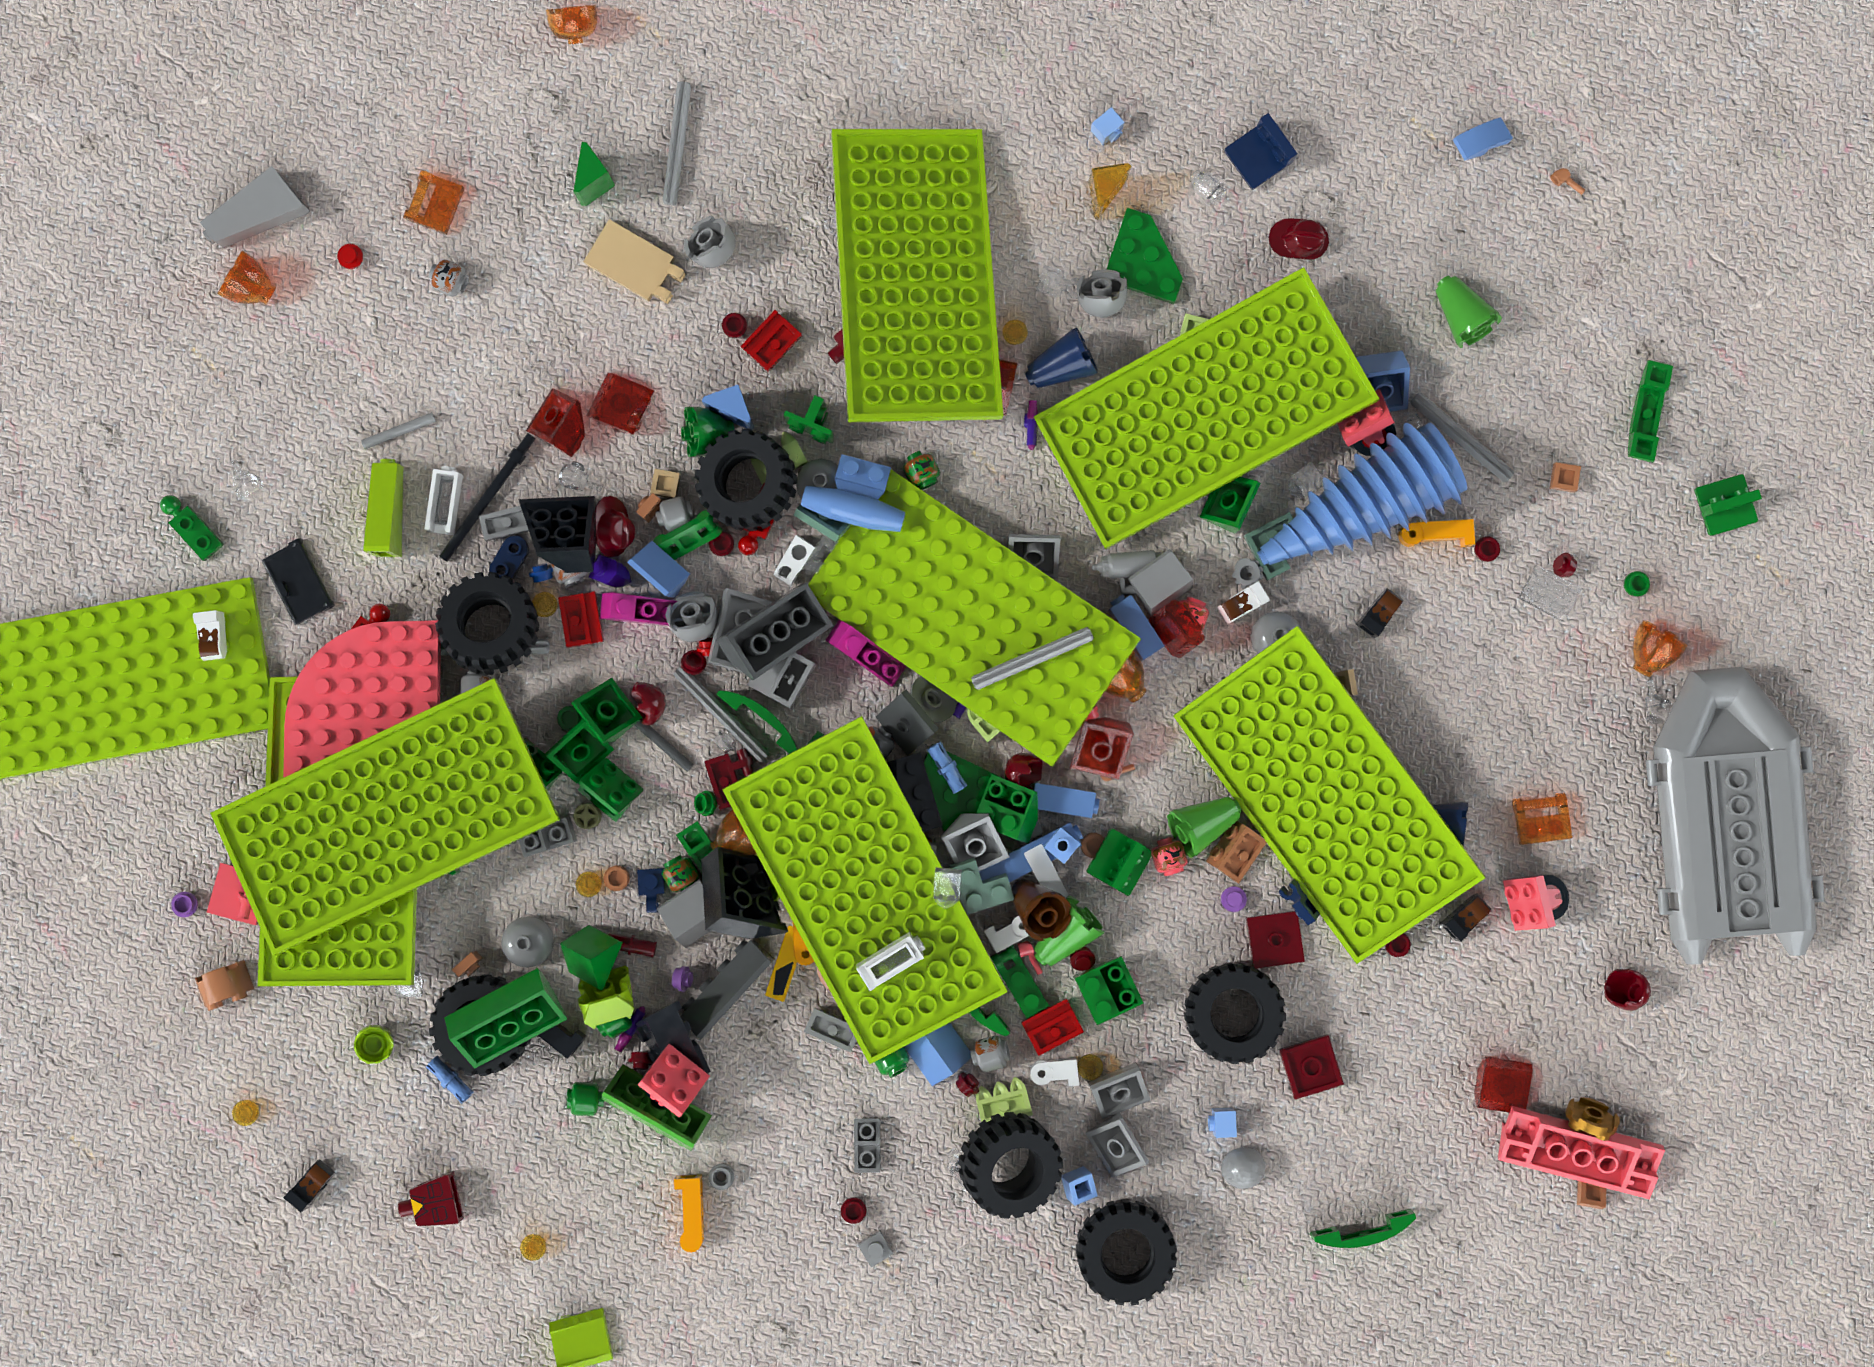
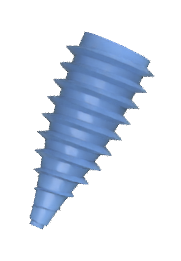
(1373, 496)

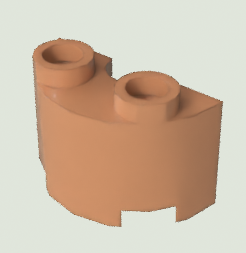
(224, 983)

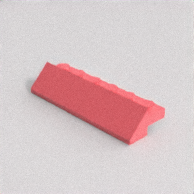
(1555, 1148)

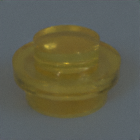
(1014, 332)
(545, 604)
(588, 884)
(1090, 1067)
(245, 1112)
(533, 1247)

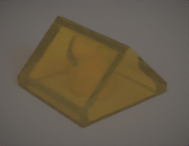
(1105, 184)

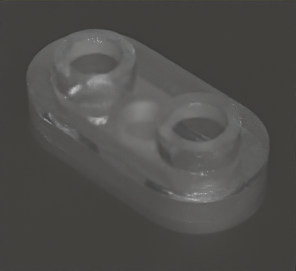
(815, 561)

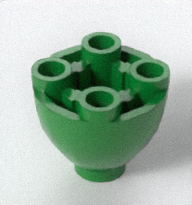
(703, 428)

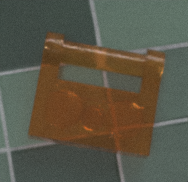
(441, 205)
(1545, 827)

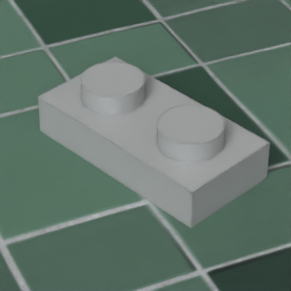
(503, 523)
(830, 1029)

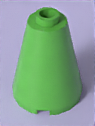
(1465, 311)
(1203, 823)
(1081, 931)

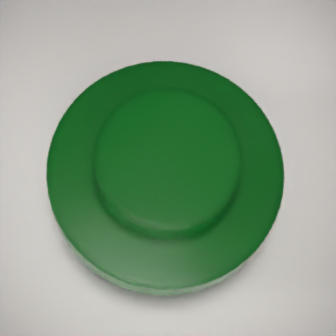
(1636, 583)
(568, 718)
(705, 803)

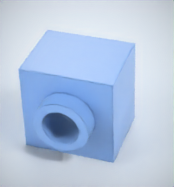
(1107, 127)
(1052, 845)
(1223, 1122)
(1079, 1185)

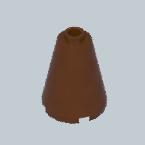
(1041, 910)

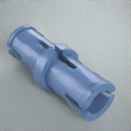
(947, 767)
(449, 1079)

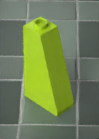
(385, 510)

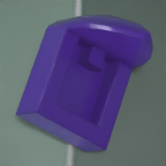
(610, 572)

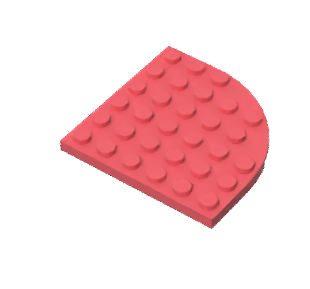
(361, 688)

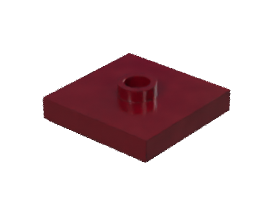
(1275, 939)
(1311, 1066)

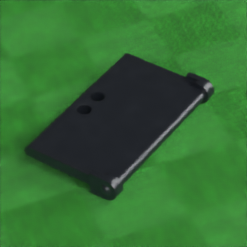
(300, 579)

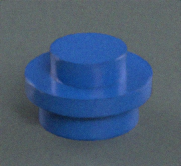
(541, 573)

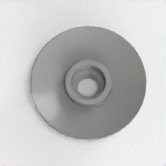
(941, 705)

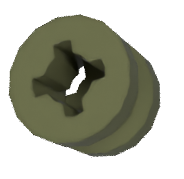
(583, 815)

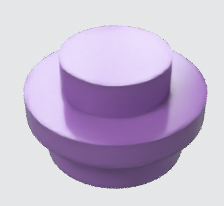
(1233, 899)
(184, 904)
(682, 978)

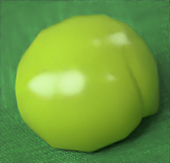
(373, 1044)

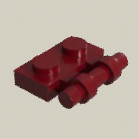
(722, 773)

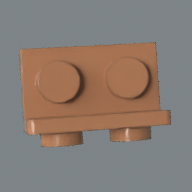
(1236, 851)

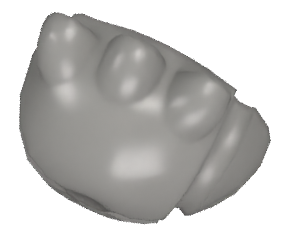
(1243, 569)

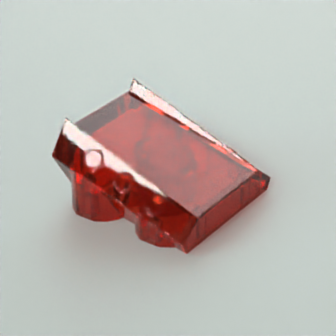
(620, 404)
(1177, 628)
(1502, 1084)

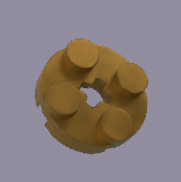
(1592, 1118)

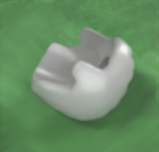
(1243, 1167)

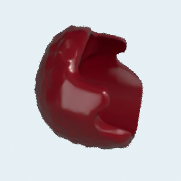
(650, 702)
(1024, 769)
(1627, 989)

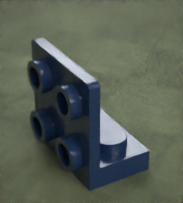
(1261, 152)

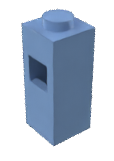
(1129, 615)
(1066, 800)

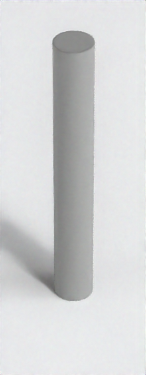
(398, 430)

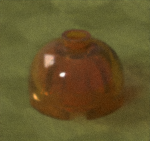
(572, 22)

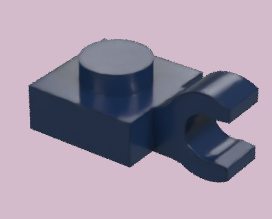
(651, 884)
(1303, 907)

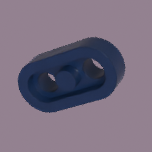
(510, 560)

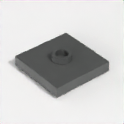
(907, 722)

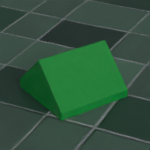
(591, 177)
(1230, 504)
(607, 711)
(578, 751)
(591, 955)

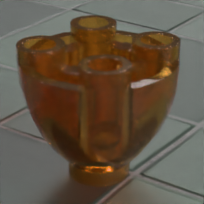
(247, 282)
(1655, 649)
(1129, 680)
(732, 836)

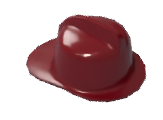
(1298, 239)
(613, 526)

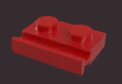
(771, 341)
(581, 619)
(1052, 1026)

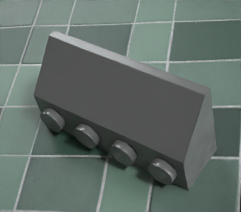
(775, 632)
(726, 988)

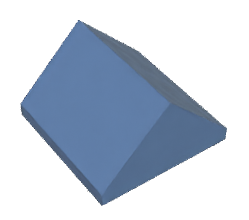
(730, 405)
(659, 569)
(939, 1053)

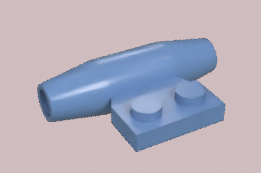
(856, 496)

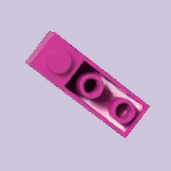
(634, 608)
(865, 653)

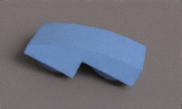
(1482, 138)

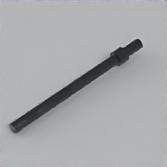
(516, 456)

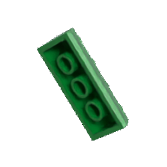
(505, 1018)

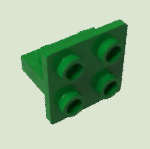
(813, 421)
(1727, 504)
(609, 789)
(1119, 861)

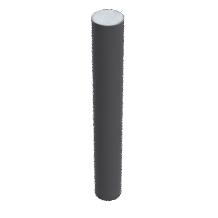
(664, 745)

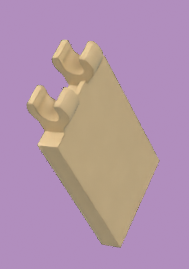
(633, 262)

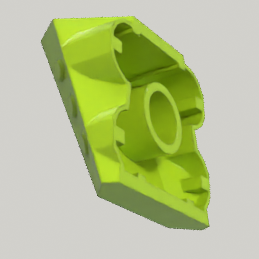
(611, 1003)
(581, 1339)

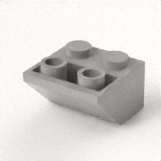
(785, 680)

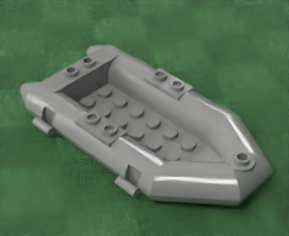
(1733, 817)

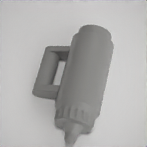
(1124, 565)

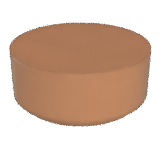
(1091, 844)
(617, 878)

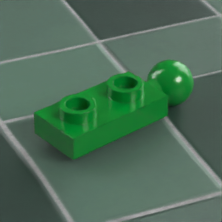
(191, 528)

